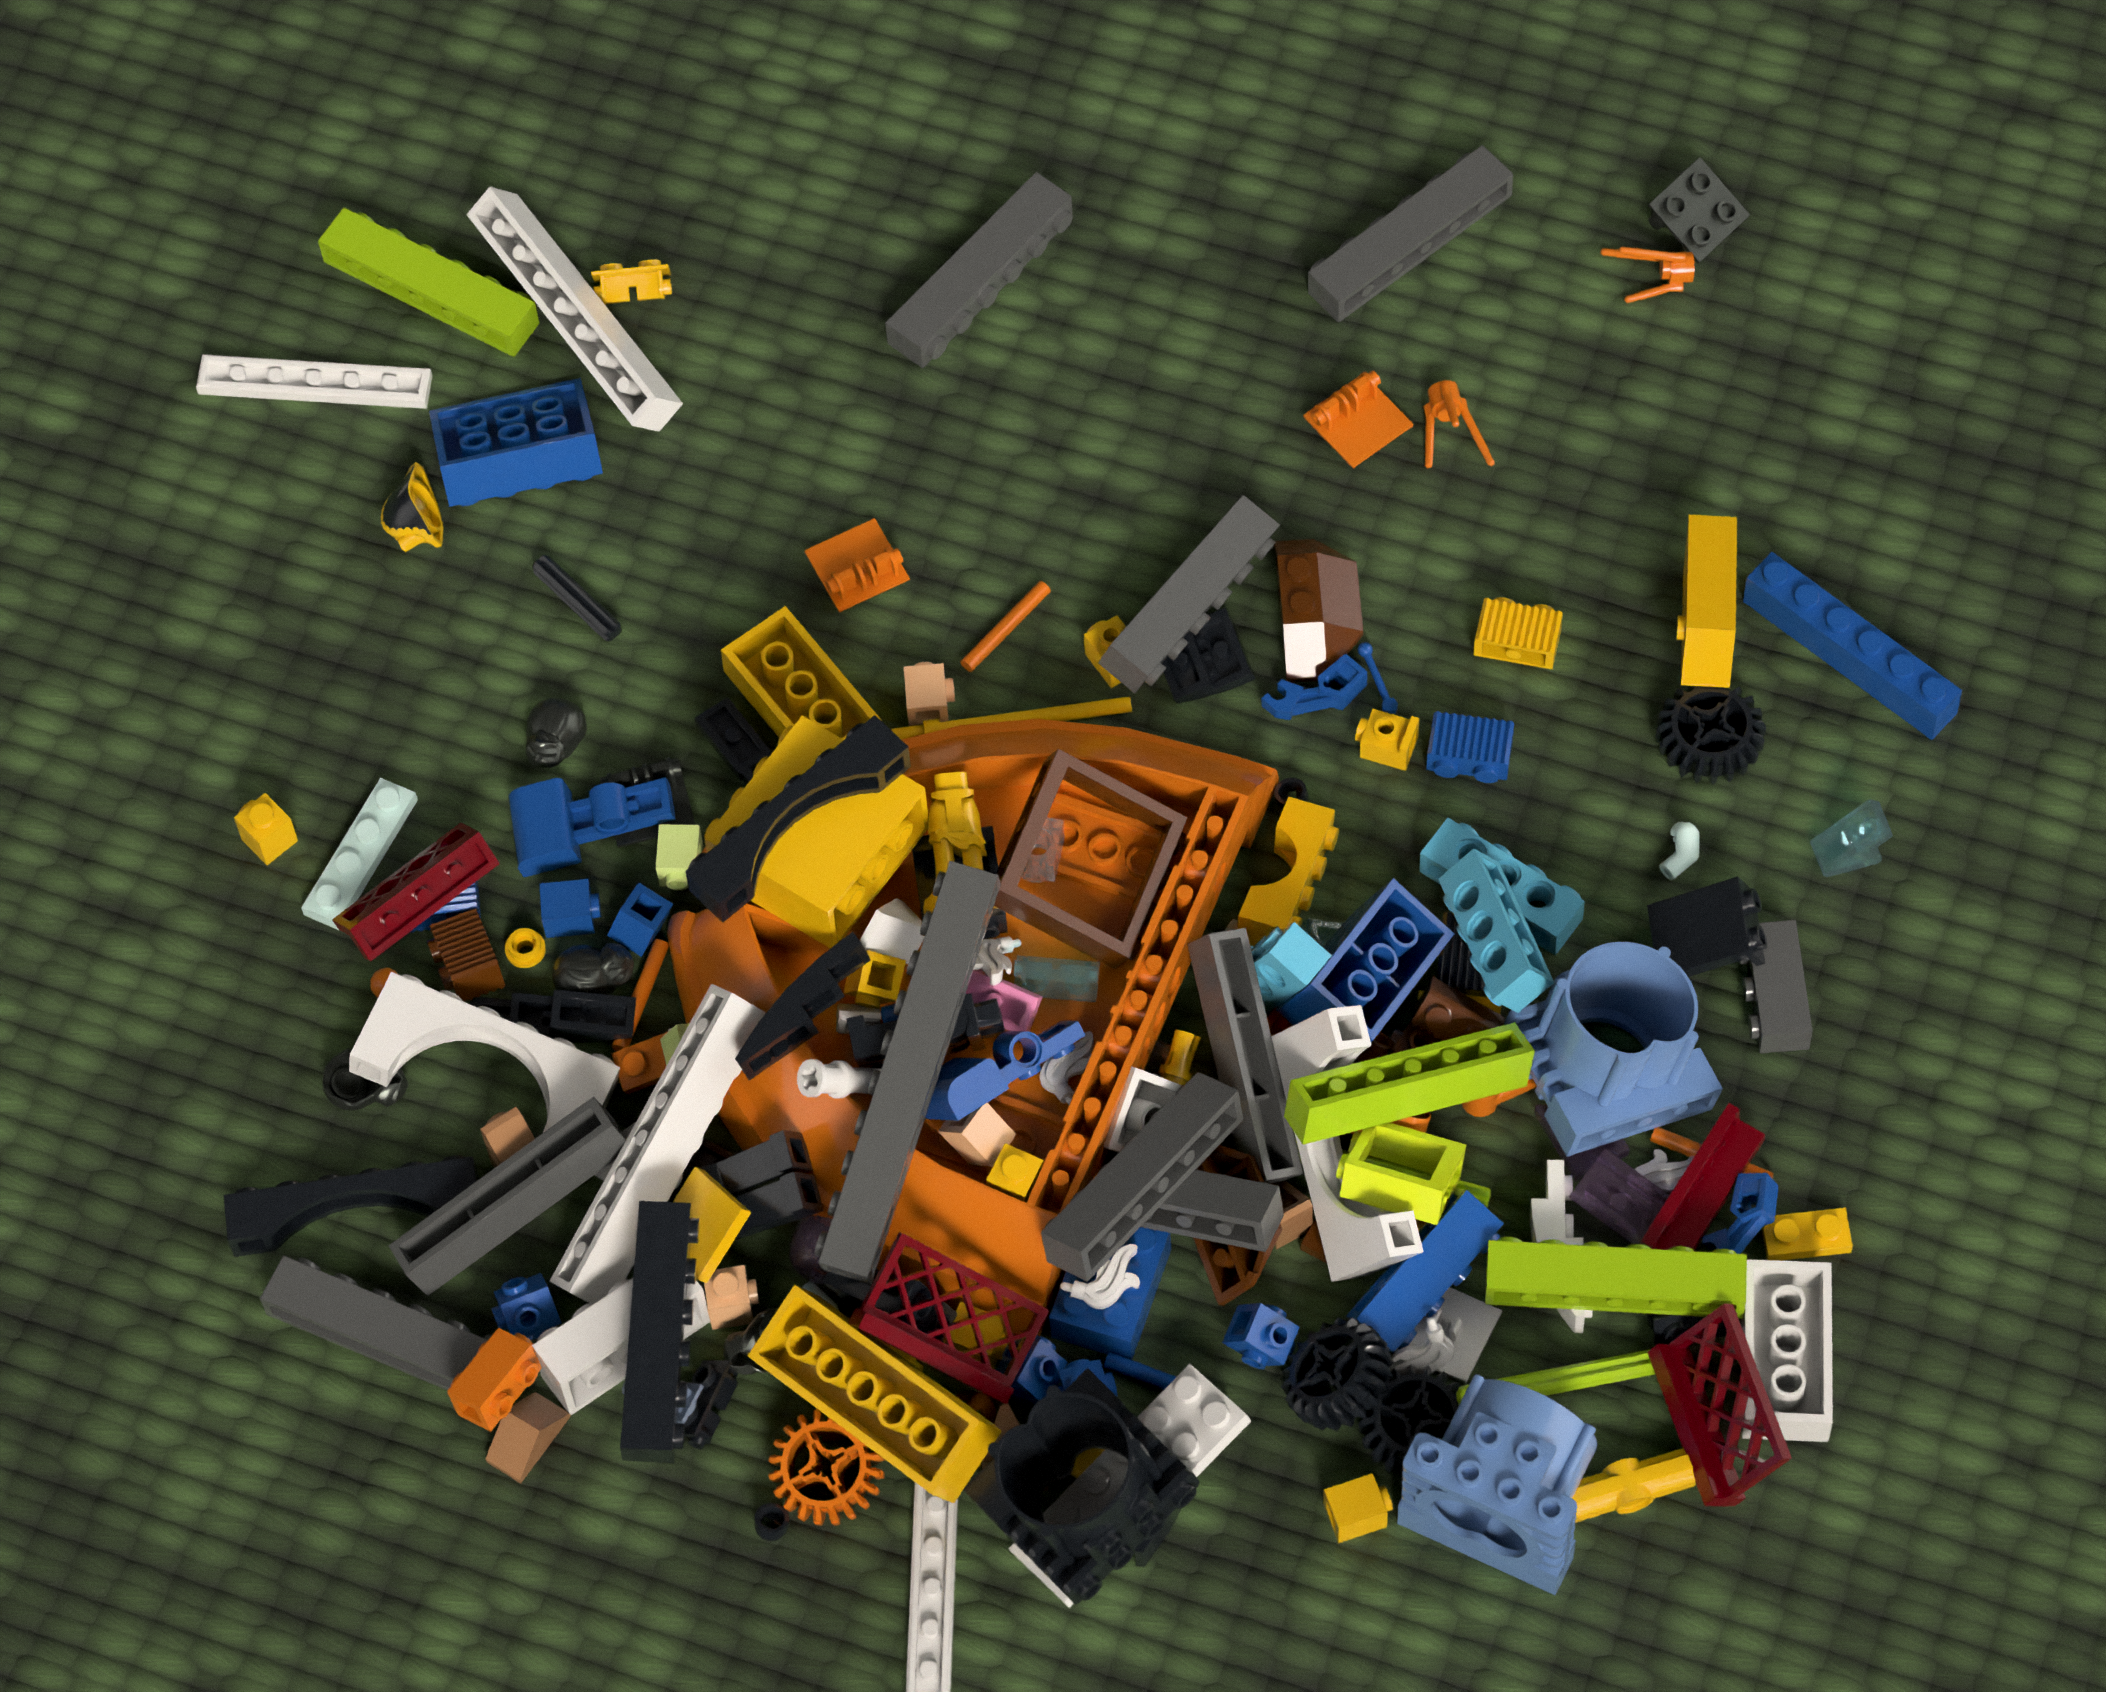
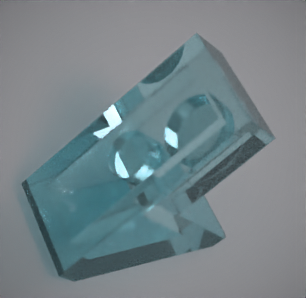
(1852, 840)

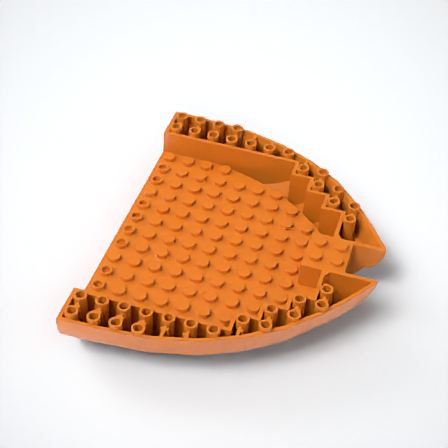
(1097, 880)

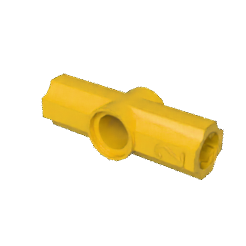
(1633, 1484)

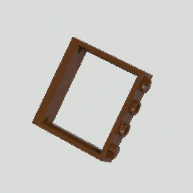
(1054, 920)

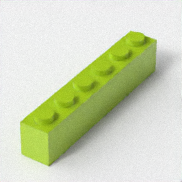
(429, 281)
(1408, 1083)
(1614, 1277)

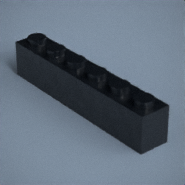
(657, 1332)

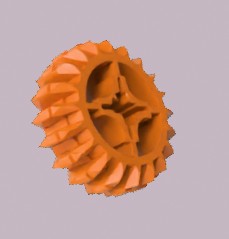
(808, 1475)

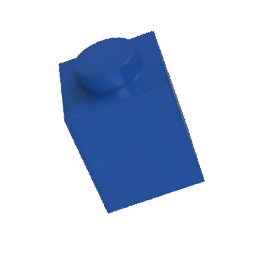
(568, 908)
(640, 919)

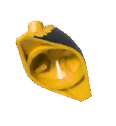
(413, 512)

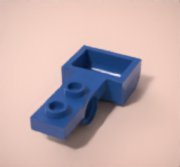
(552, 826)
(972, 1082)

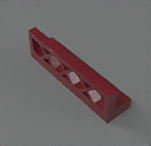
(416, 890)
(1705, 1183)

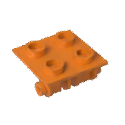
(1358, 419)
(857, 565)

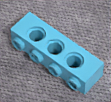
(1550, 924)
(1495, 931)
(1286, 963)

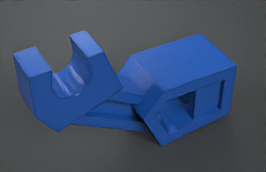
(1299, 701)
(1749, 1190)

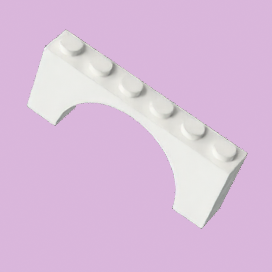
(418, 1017)
(1353, 1234)

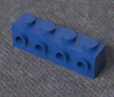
(1417, 1284)

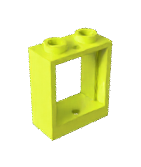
(1397, 1190)

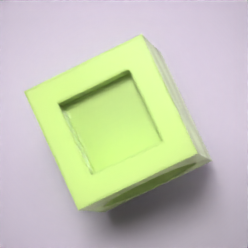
(675, 851)

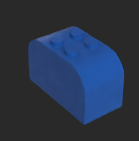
(1373, 959)

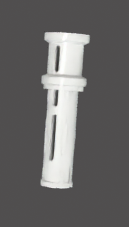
(834, 1079)

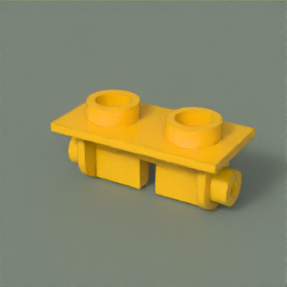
(646, 278)

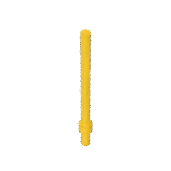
(1056, 713)

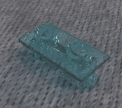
(1058, 977)

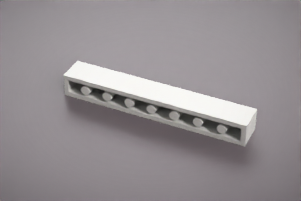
(574, 309)
(659, 1144)

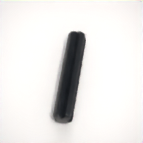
(577, 598)

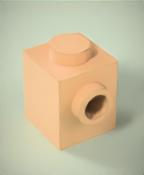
(927, 692)
(978, 1136)
(730, 1297)

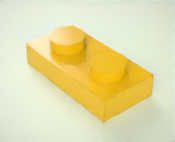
(1807, 1235)

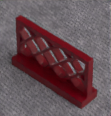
(932, 1351)
(1698, 1420)

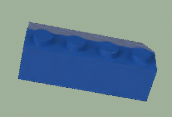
(515, 442)

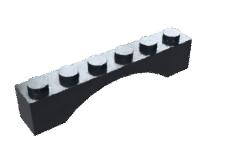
(859, 765)
(269, 1216)

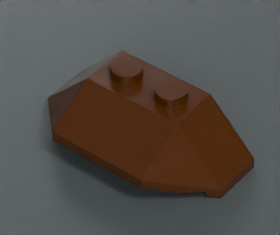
(1316, 606)
(1231, 1267)

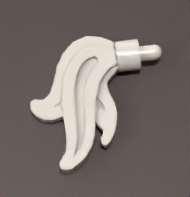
(992, 960)
(1056, 1072)
(1661, 1173)
(1109, 1283)
(1435, 1353)

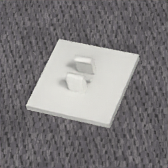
(1467, 1325)

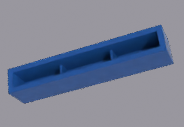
(1852, 645)

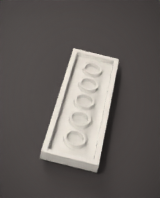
(1186, 1417)

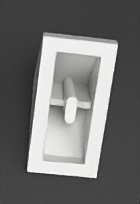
(893, 931)

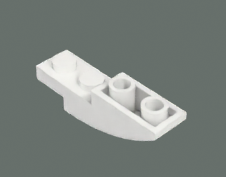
(1551, 1222)

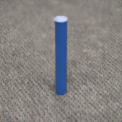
(1138, 1371)

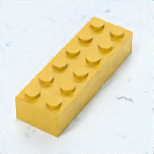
(902, 1409)

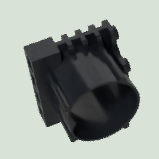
(1045, 1451)

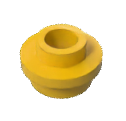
(521, 938)

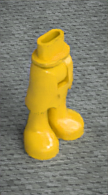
(954, 826)

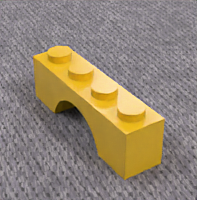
(1301, 840)

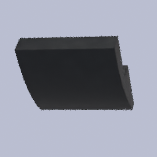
(1209, 662)

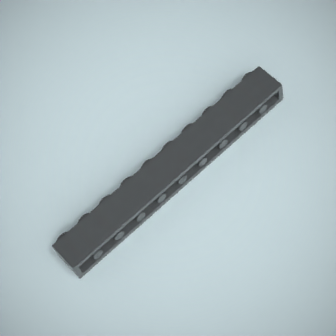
(909, 1072)

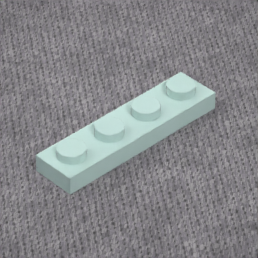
(360, 852)

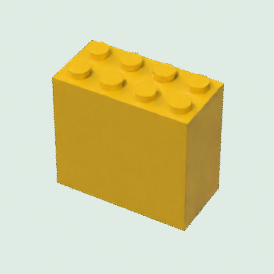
(836, 855)

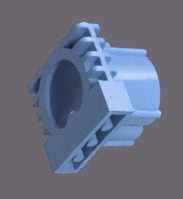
(1606, 1093)
(1501, 1481)

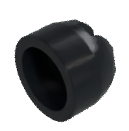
(1290, 785)
(773, 1516)

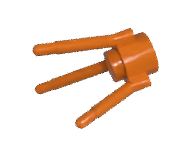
(1674, 266)
(1447, 406)

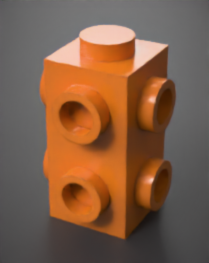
(494, 1379)

